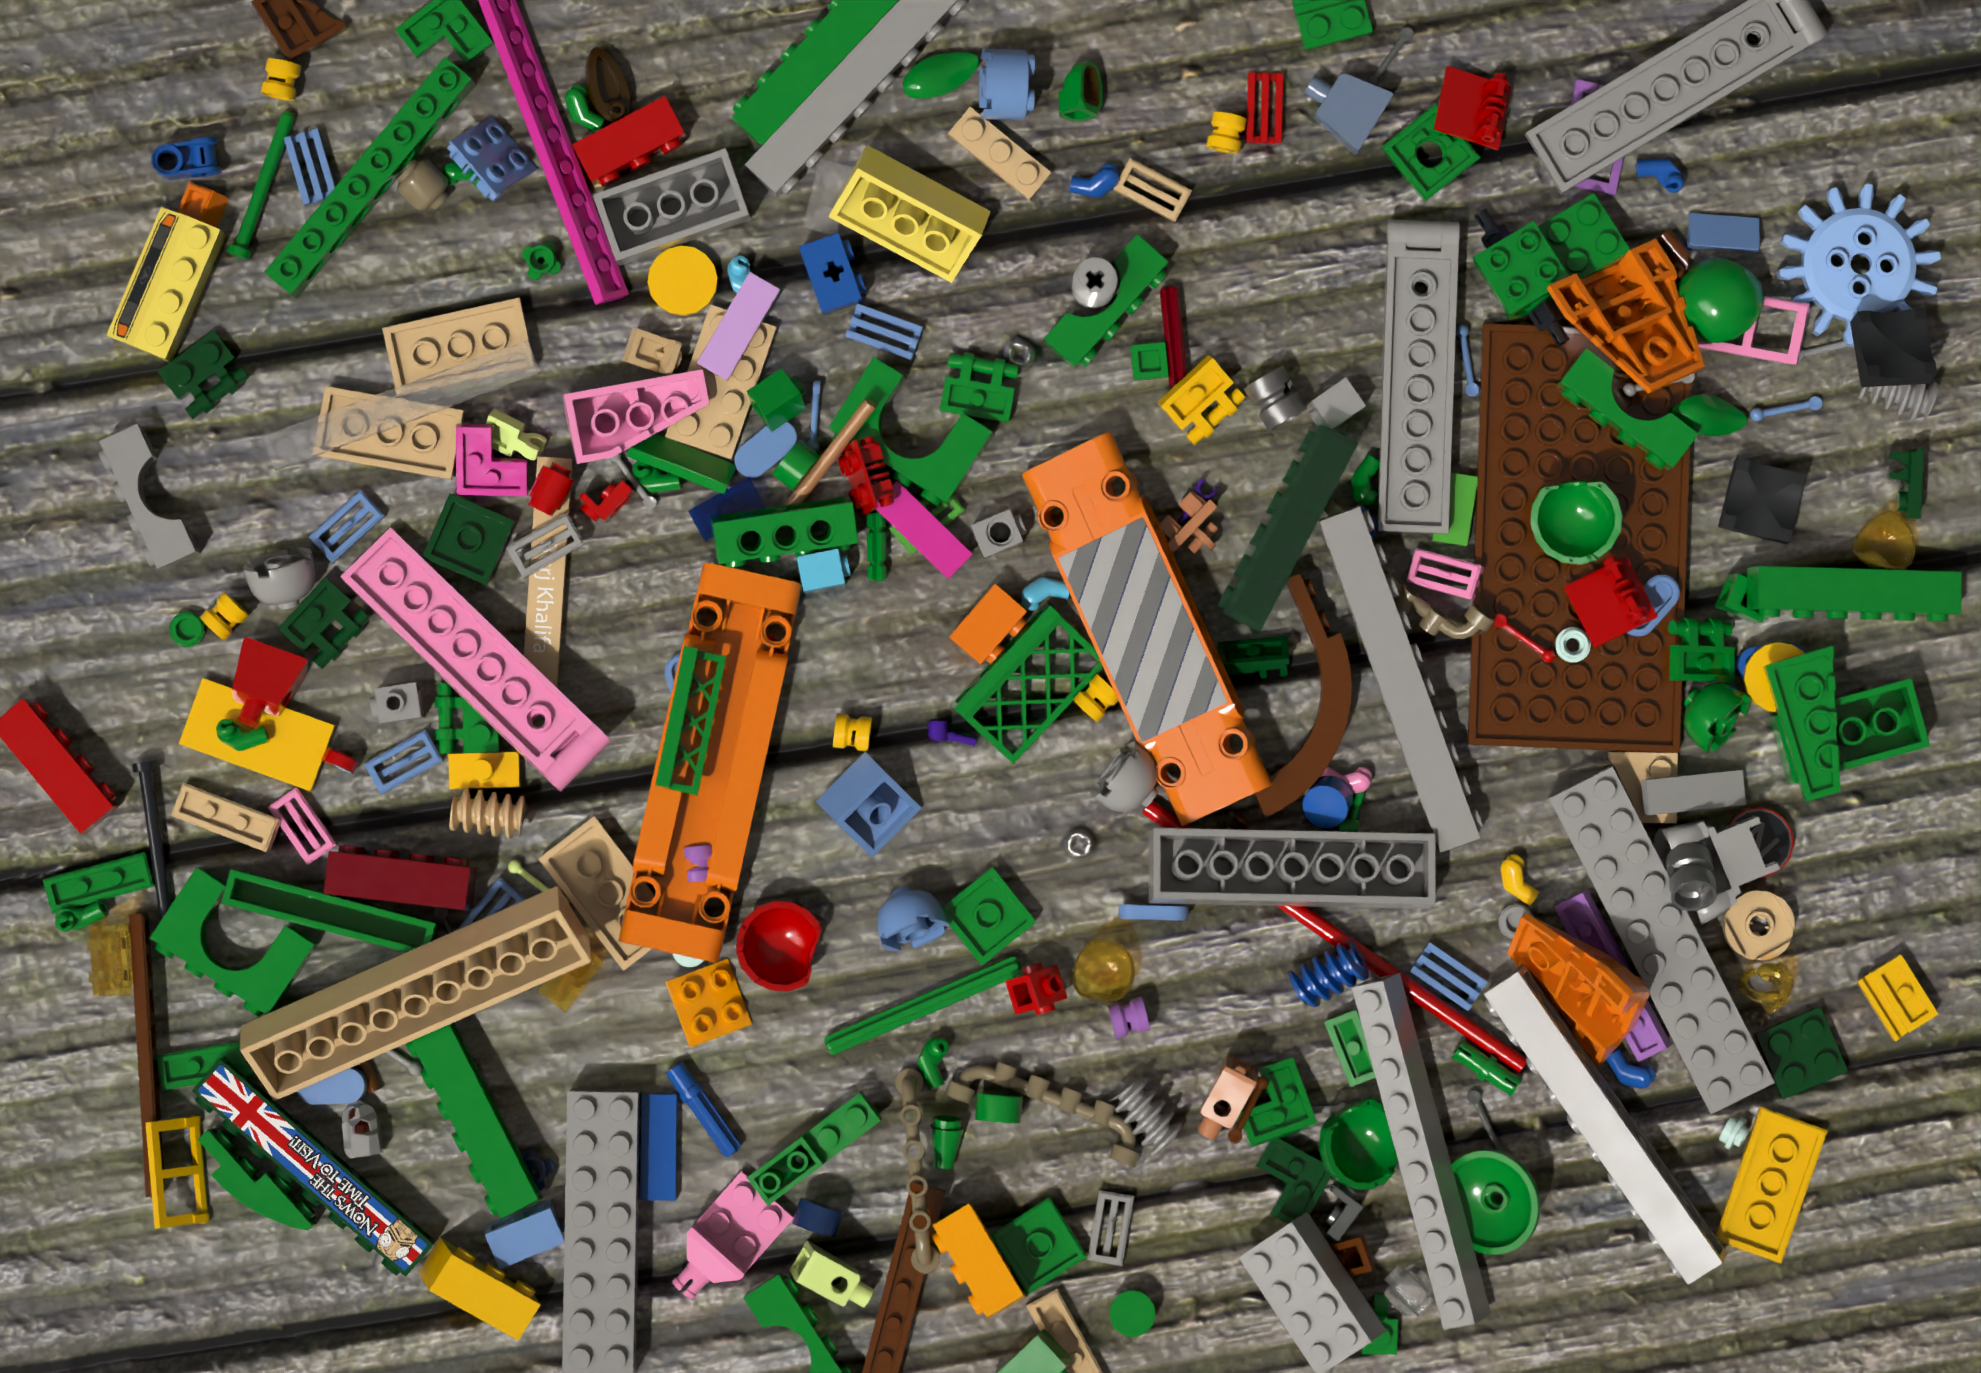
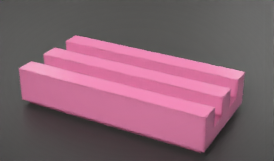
(1472, 581)
(319, 850)

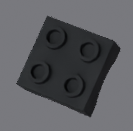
(1893, 348)
(1762, 501)

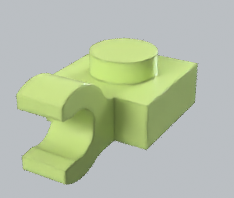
(509, 436)

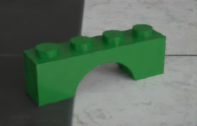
(1077, 336)
(1591, 385)
(777, 1305)

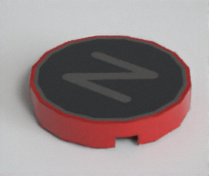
(1771, 836)

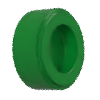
(187, 629)

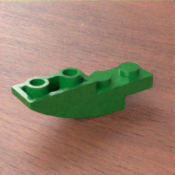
(814, 1148)
(265, 1195)

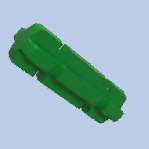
(876, 547)

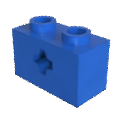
(825, 253)

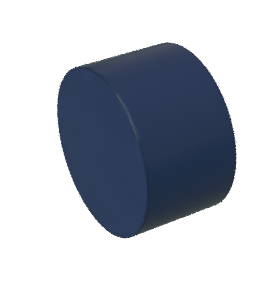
(817, 1217)

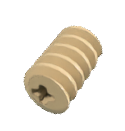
(487, 814)

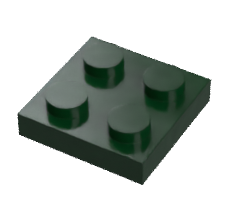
(468, 539)
(1801, 1052)

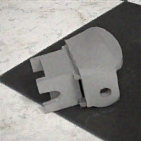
(1733, 855)

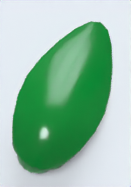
(939, 75)
(1709, 415)

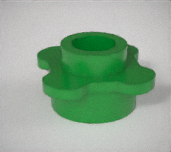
(532, 255)

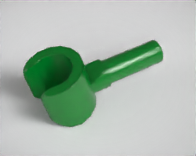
(1352, 824)

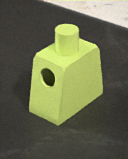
(818, 1269)

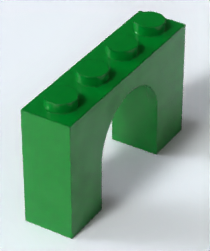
(937, 474)
(184, 935)

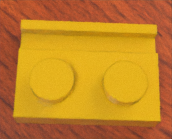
(1897, 997)

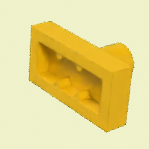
(484, 770)

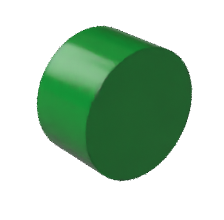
(796, 465)
(998, 1107)
(1132, 1312)

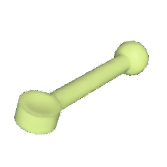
(515, 867)

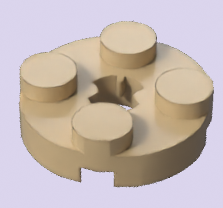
(1752, 944)

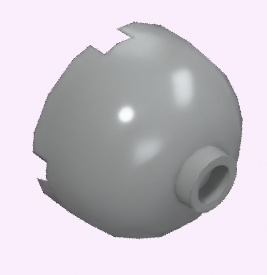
(281, 577)
(1128, 781)

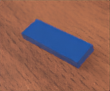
(659, 1147)

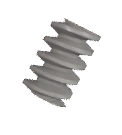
(1093, 269)
(1914, 397)
(1147, 1115)

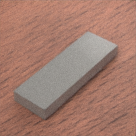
(1693, 792)

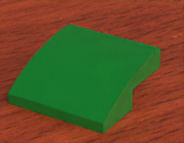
(1351, 1046)

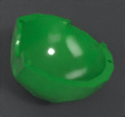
(1720, 299)
(1576, 520)
(1358, 1145)

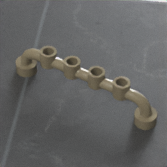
(1433, 618)
(1037, 1089)
(925, 1257)

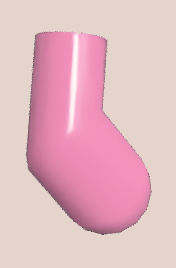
(1357, 781)

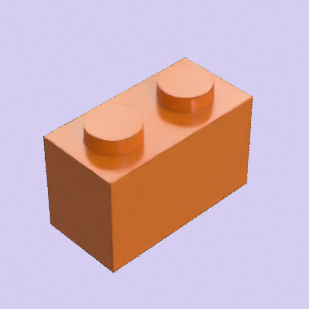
(989, 625)

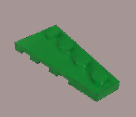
(1806, 709)

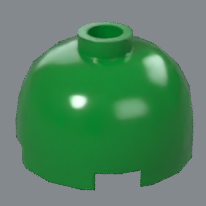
(1713, 714)

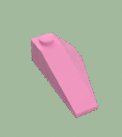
(622, 415)

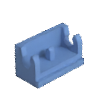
(524, 1234)

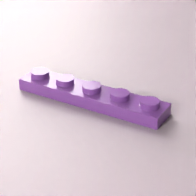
(1586, 923)

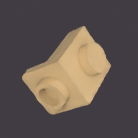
(652, 352)

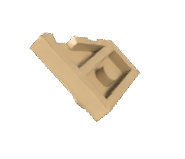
(1639, 766)

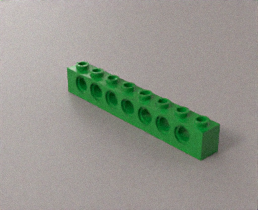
(370, 177)

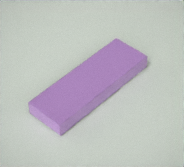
(738, 326)

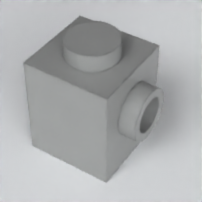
(397, 703)

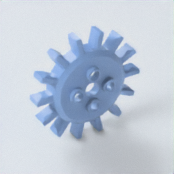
(1833, 286)

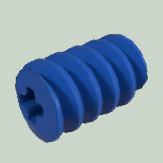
(1329, 975)

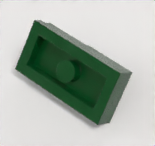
(1910, 498)
(1255, 655)

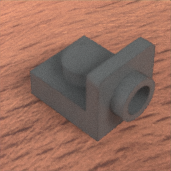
(1341, 1218)

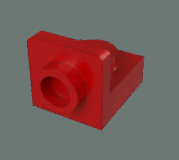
(613, 498)

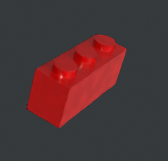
(630, 142)

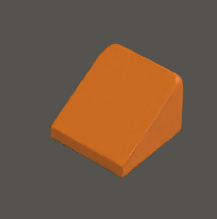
(203, 204)

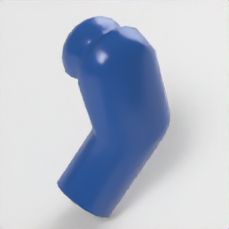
(1664, 172)
(1099, 184)
(1628, 1074)

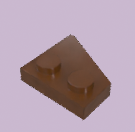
(297, 25)

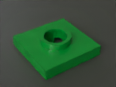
(1427, 181)

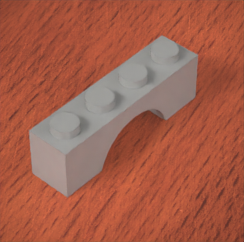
(130, 457)

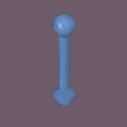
(1471, 388)
(1813, 403)
(814, 416)

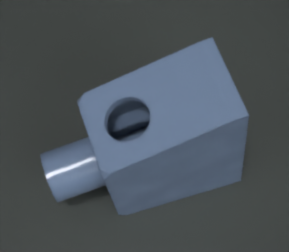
(1348, 108)

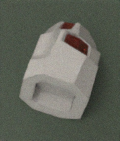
(361, 1130)

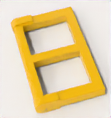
(157, 1174)

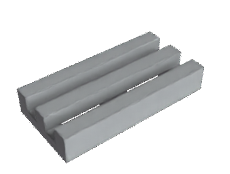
(572, 531)
(1115, 1198)

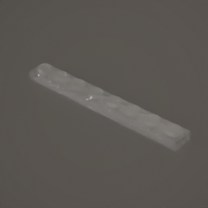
(401, 405)

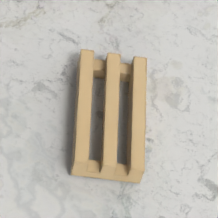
(1178, 204)

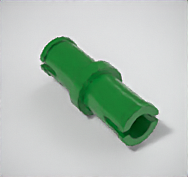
(1487, 1068)

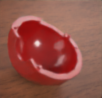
(778, 945)

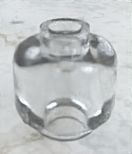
(1409, 1290)

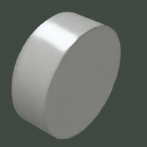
(1510, 918)

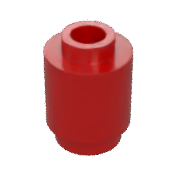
(550, 488)

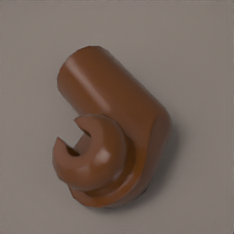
(1676, 252)

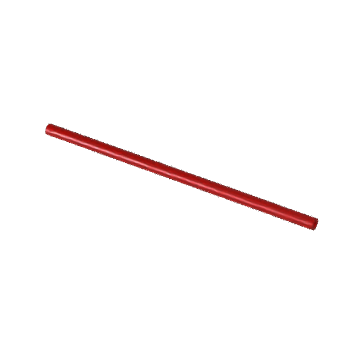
(1379, 966)

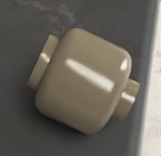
(422, 184)

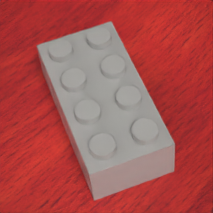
(671, 207)
(1312, 1294)

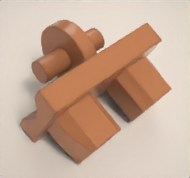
(1199, 511)

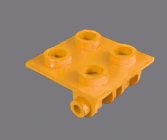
(708, 1003)

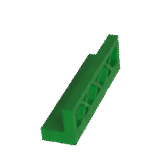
(677, 717)

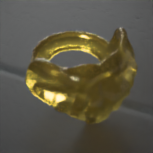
(1776, 974)

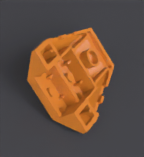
(1634, 316)
(1583, 983)

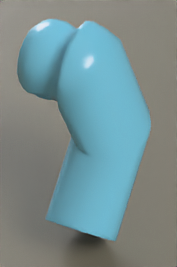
(738, 271)
(1041, 589)

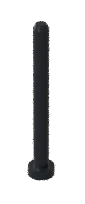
(154, 833)

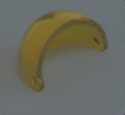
(1885, 542)
(1103, 971)

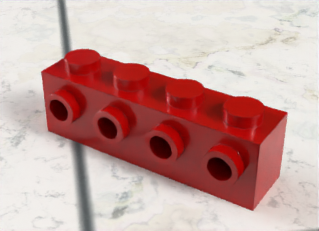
(55, 766)

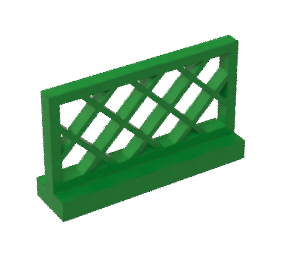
(1007, 663)

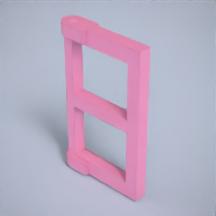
(1746, 349)

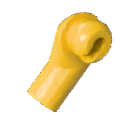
(1513, 879)

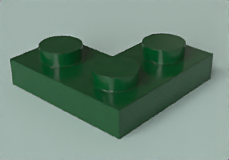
(1303, 1177)

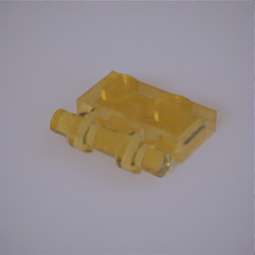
(110, 960)

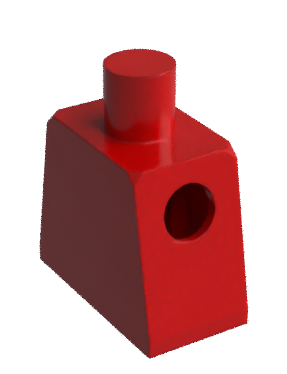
(265, 680)

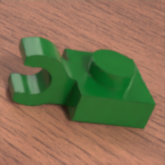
(1387, 1341)

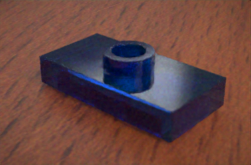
(736, 499)

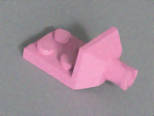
(730, 1236)

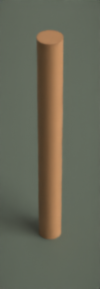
(832, 452)

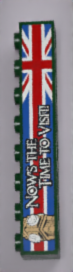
(313, 1166)

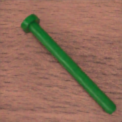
(261, 188)

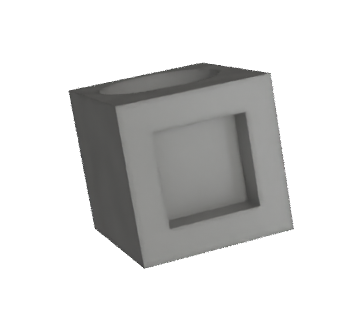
(1336, 405)
(982, 533)

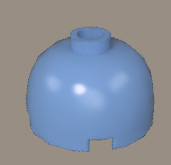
(910, 917)

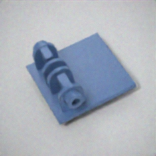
(491, 156)

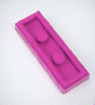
(924, 532)

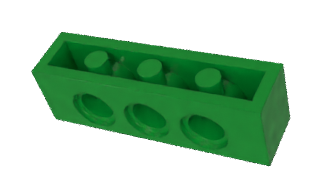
(730, 527)

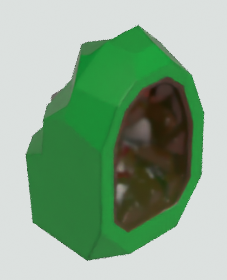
(1081, 93)

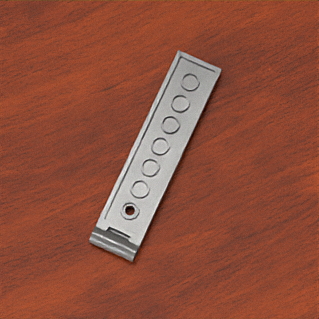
(1672, 87)
(1418, 376)

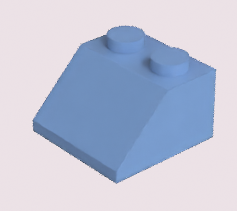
(868, 804)

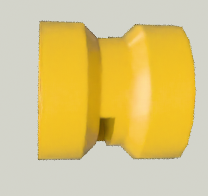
(285, 74)
(1225, 136)
(228, 609)
(1102, 692)
(844, 732)

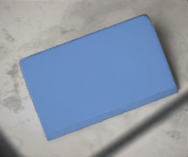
(1723, 233)

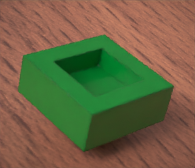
(1149, 361)

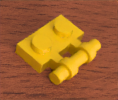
(1195, 393)

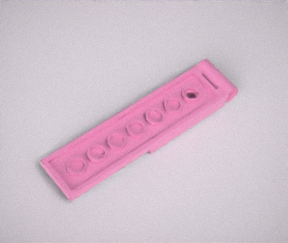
(475, 659)

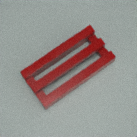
(1265, 78)

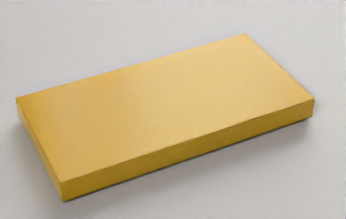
(294, 744)
(1770, 1184)

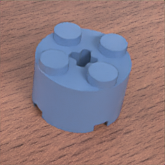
(1005, 84)

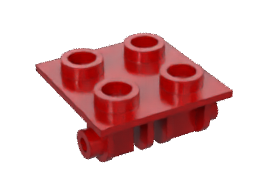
(1473, 107)
(863, 493)
(1610, 601)

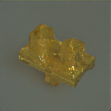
(567, 987)

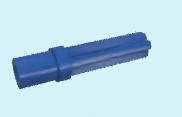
(692, 1094)

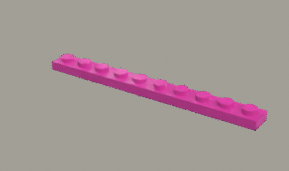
(554, 150)

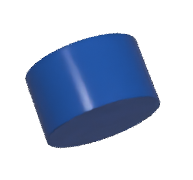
(1328, 802)

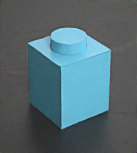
(823, 570)

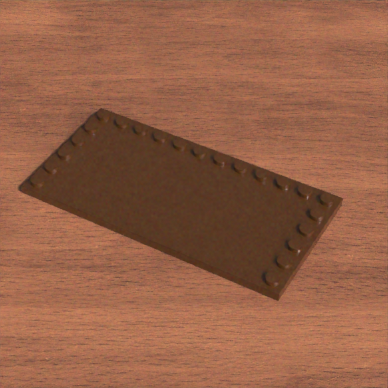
(1538, 438)

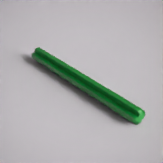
(922, 1005)

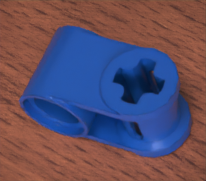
(189, 159)

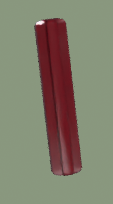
(1173, 334)

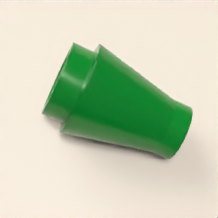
(945, 1140)

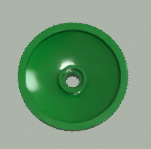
(1494, 1224)

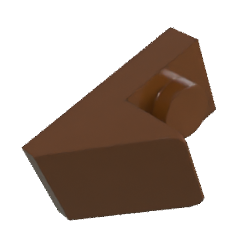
(1354, 1254)

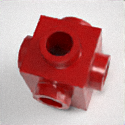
(1036, 989)

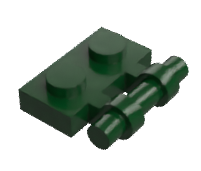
(197, 366)
(316, 615)

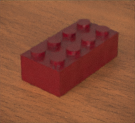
(400, 880)

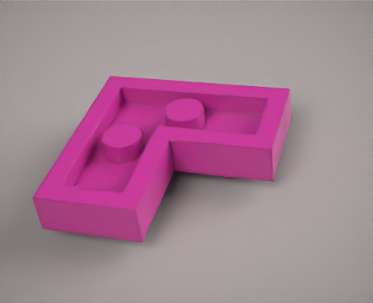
(481, 473)

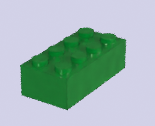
(1869, 727)

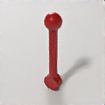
(1547, 654)

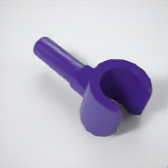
(1185, 517)
(939, 732)

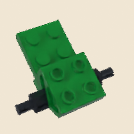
(1530, 259)

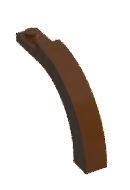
(1332, 713)

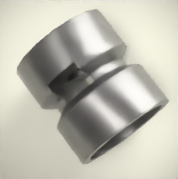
(1275, 398)
(1691, 877)

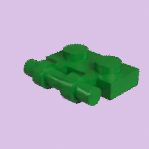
(977, 398)
(1697, 662)
(476, 734)

